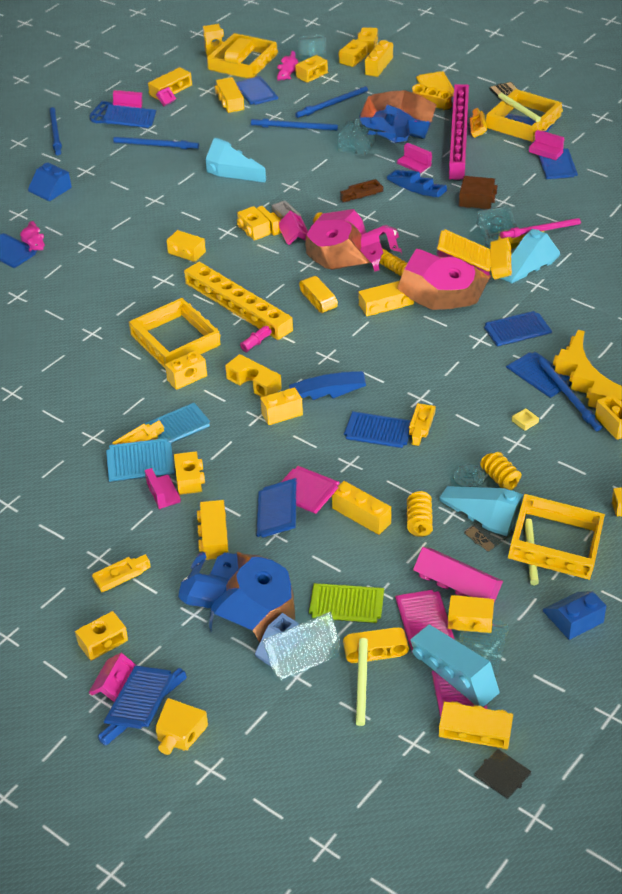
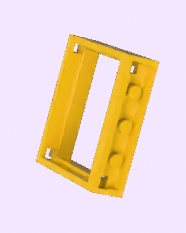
(217, 61)
(496, 117)
(140, 326)
(549, 557)

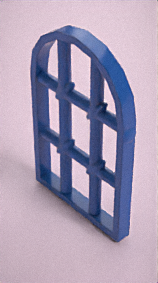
(99, 114)

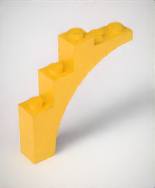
(582, 373)

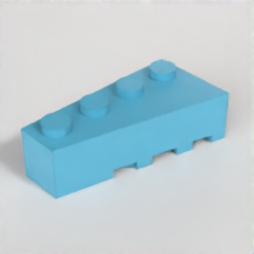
(456, 664)

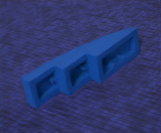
(414, 182)
(333, 384)

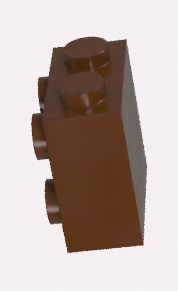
(477, 192)

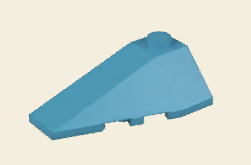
(229, 163)
(532, 253)
(490, 506)

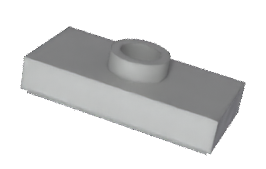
(282, 208)

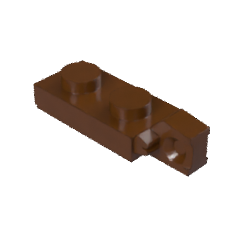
(361, 190)

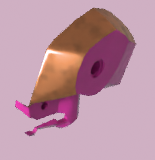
(342, 241)
(442, 281)

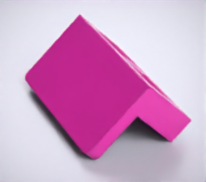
(127, 98)
(547, 145)
(415, 158)
(292, 227)
(162, 489)
(113, 676)

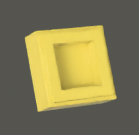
(525, 419)

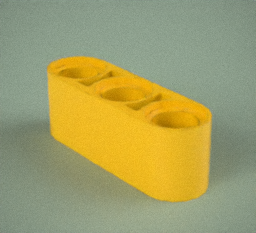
(239, 50)
(439, 96)
(501, 258)
(318, 294)
(381, 644)

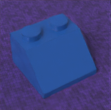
(50, 182)
(577, 613)

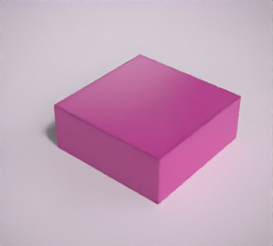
(166, 96)

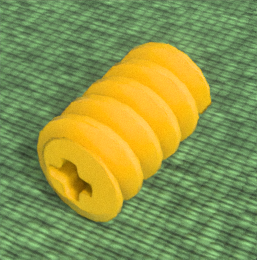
(501, 470)
(419, 514)

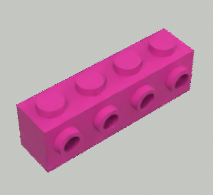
(456, 574)

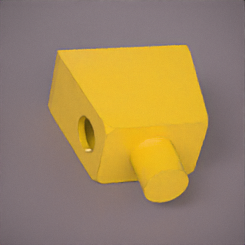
(179, 726)

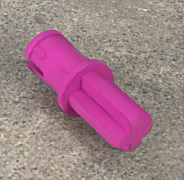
(255, 338)

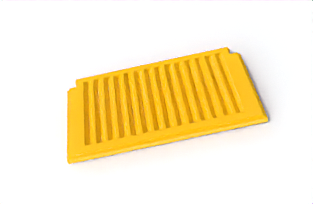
(436, 79)
(464, 249)

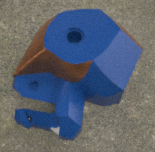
(241, 589)

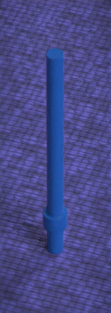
(309, 110)
(266, 123)
(56, 143)
(183, 144)
(587, 415)

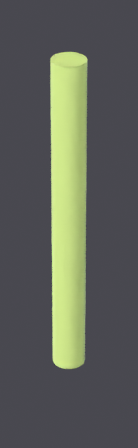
(519, 107)
(533, 572)
(361, 683)

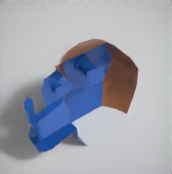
(397, 114)

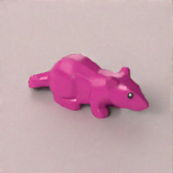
(287, 67)
(32, 237)

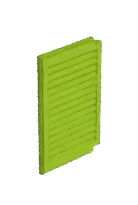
(347, 602)

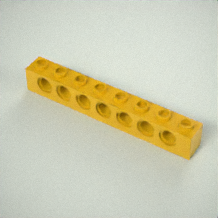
(238, 300)

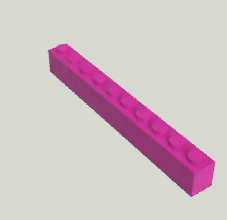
(459, 132)

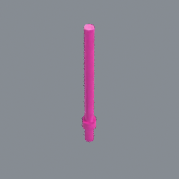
(516, 232)

